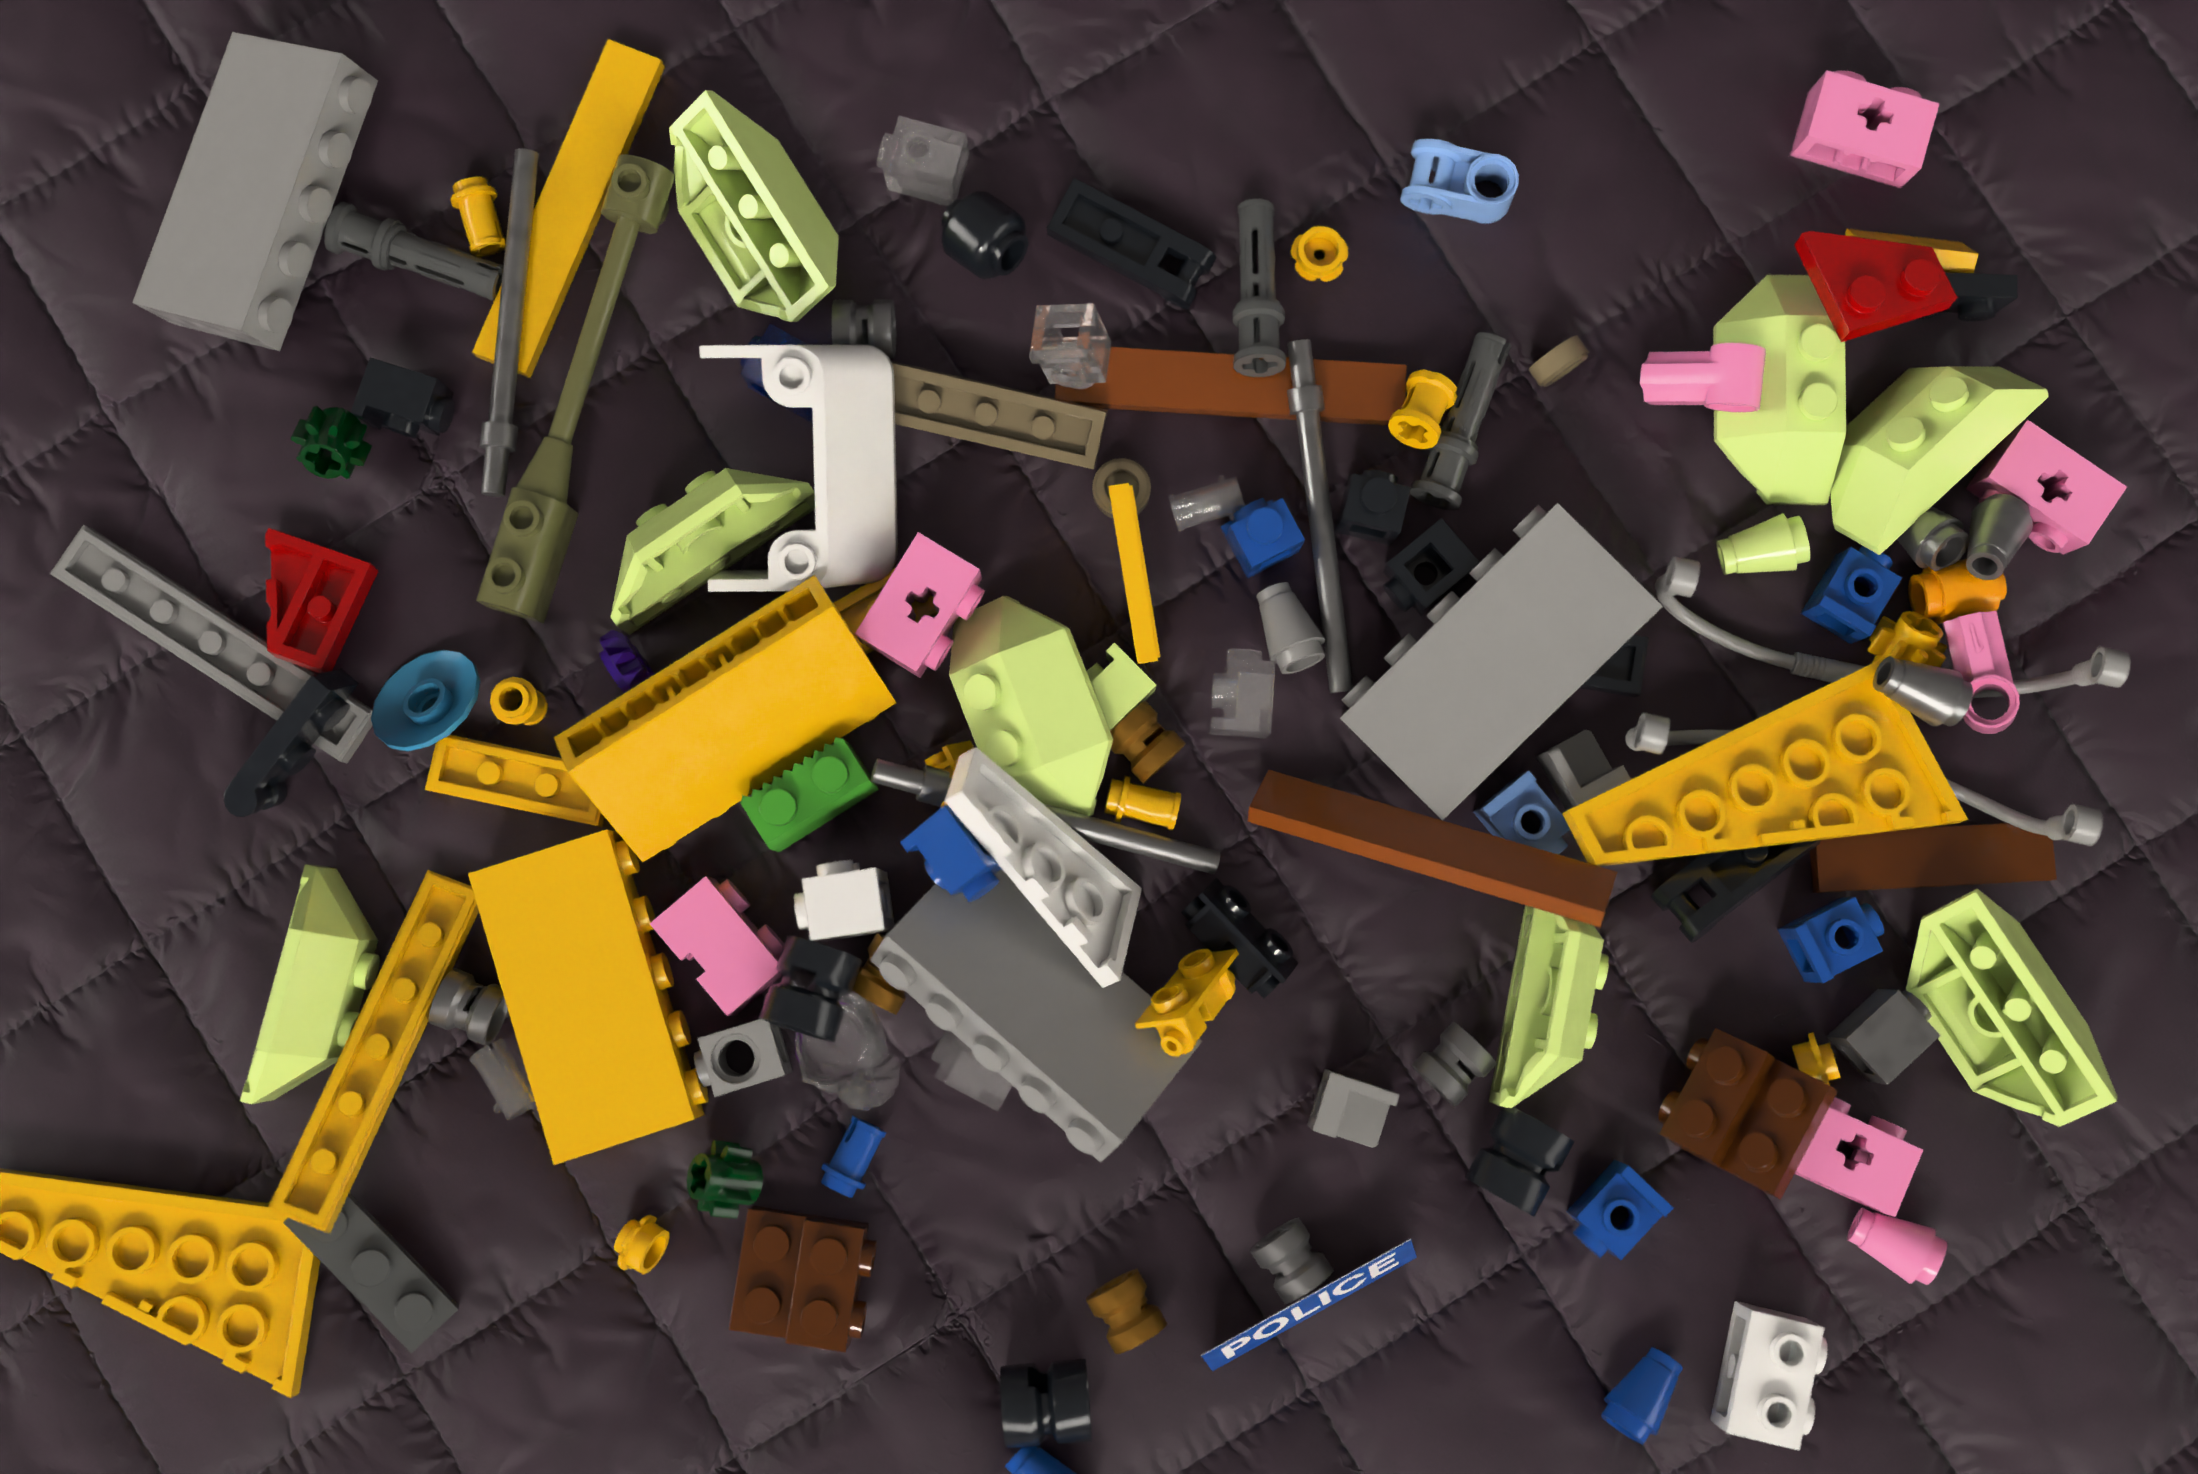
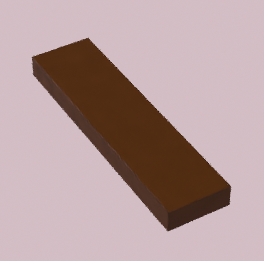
(1932, 858)

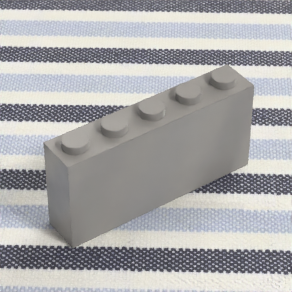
(256, 190)
(1498, 659)
(1031, 1011)

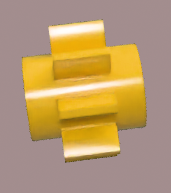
(1909, 639)

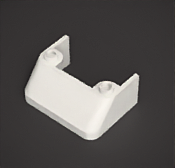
(853, 465)

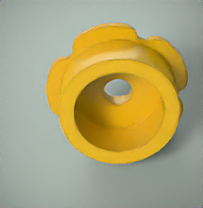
(1321, 239)
(641, 1244)

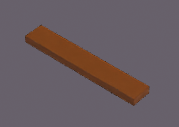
(1211, 386)
(1433, 847)

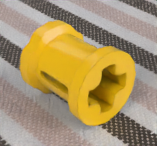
(1423, 409)

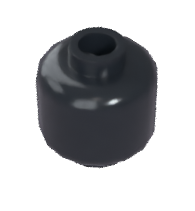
(984, 235)

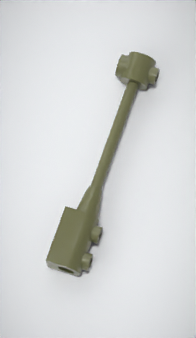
(537, 515)

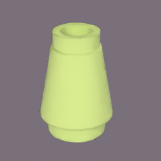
(1766, 547)

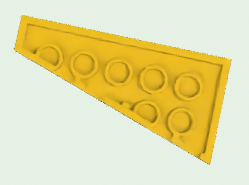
(1803, 773)
(174, 1261)

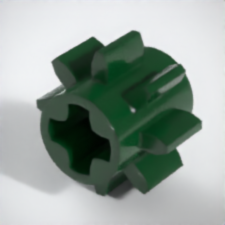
(331, 442)
(724, 1179)

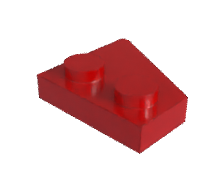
(1873, 281)
(312, 600)

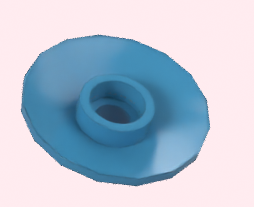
(425, 700)

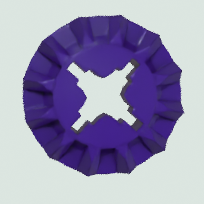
(623, 661)

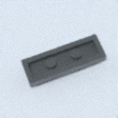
(379, 1273)

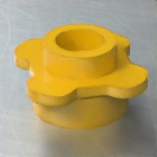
(1816, 1060)

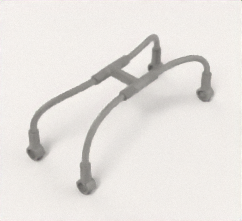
(1652, 732)

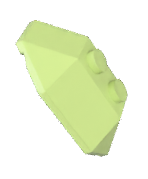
(751, 211)
(1799, 432)
(1920, 444)
(701, 536)
(1031, 702)
(316, 987)
(1548, 1004)
(2005, 1013)

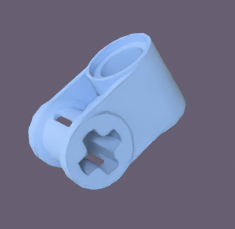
(1455, 179)

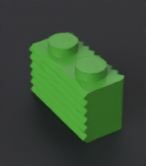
(808, 795)

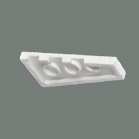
(1050, 863)

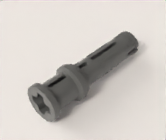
(392, 246)
(1258, 310)
(1457, 446)

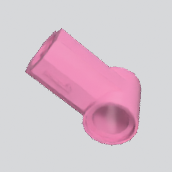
(1720, 379)
(1981, 657)

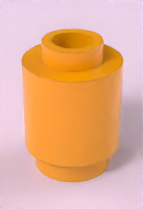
(1954, 593)

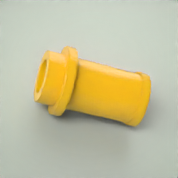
(479, 216)
(506, 697)
(1142, 803)

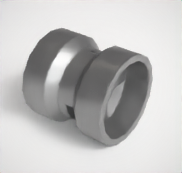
(850, 324)
(469, 1007)
(1454, 1064)
(1289, 1257)

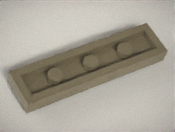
(997, 415)

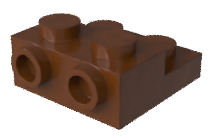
(1745, 1112)
(802, 1278)

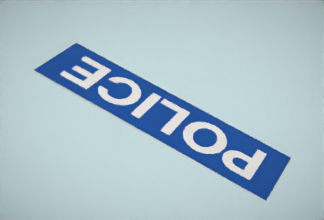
(1310, 1305)

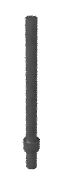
(1306, 402)
(498, 433)
(933, 784)

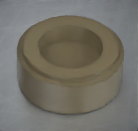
(1559, 361)
(1120, 472)

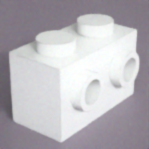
(844, 902)
(1769, 1376)

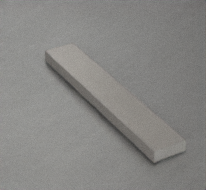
(197, 633)

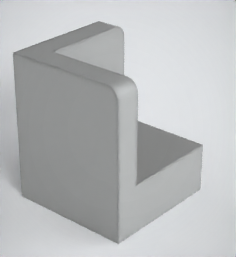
(1580, 770)
(1350, 1108)

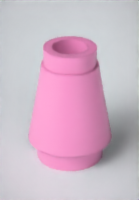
(1899, 1245)

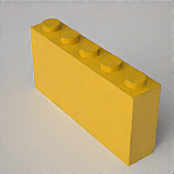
(724, 720)
(588, 994)

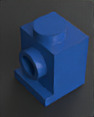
(1262, 535)
(1838, 605)
(953, 855)
(1814, 944)
(1616, 1187)

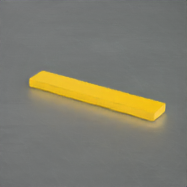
(575, 194)
(376, 1054)

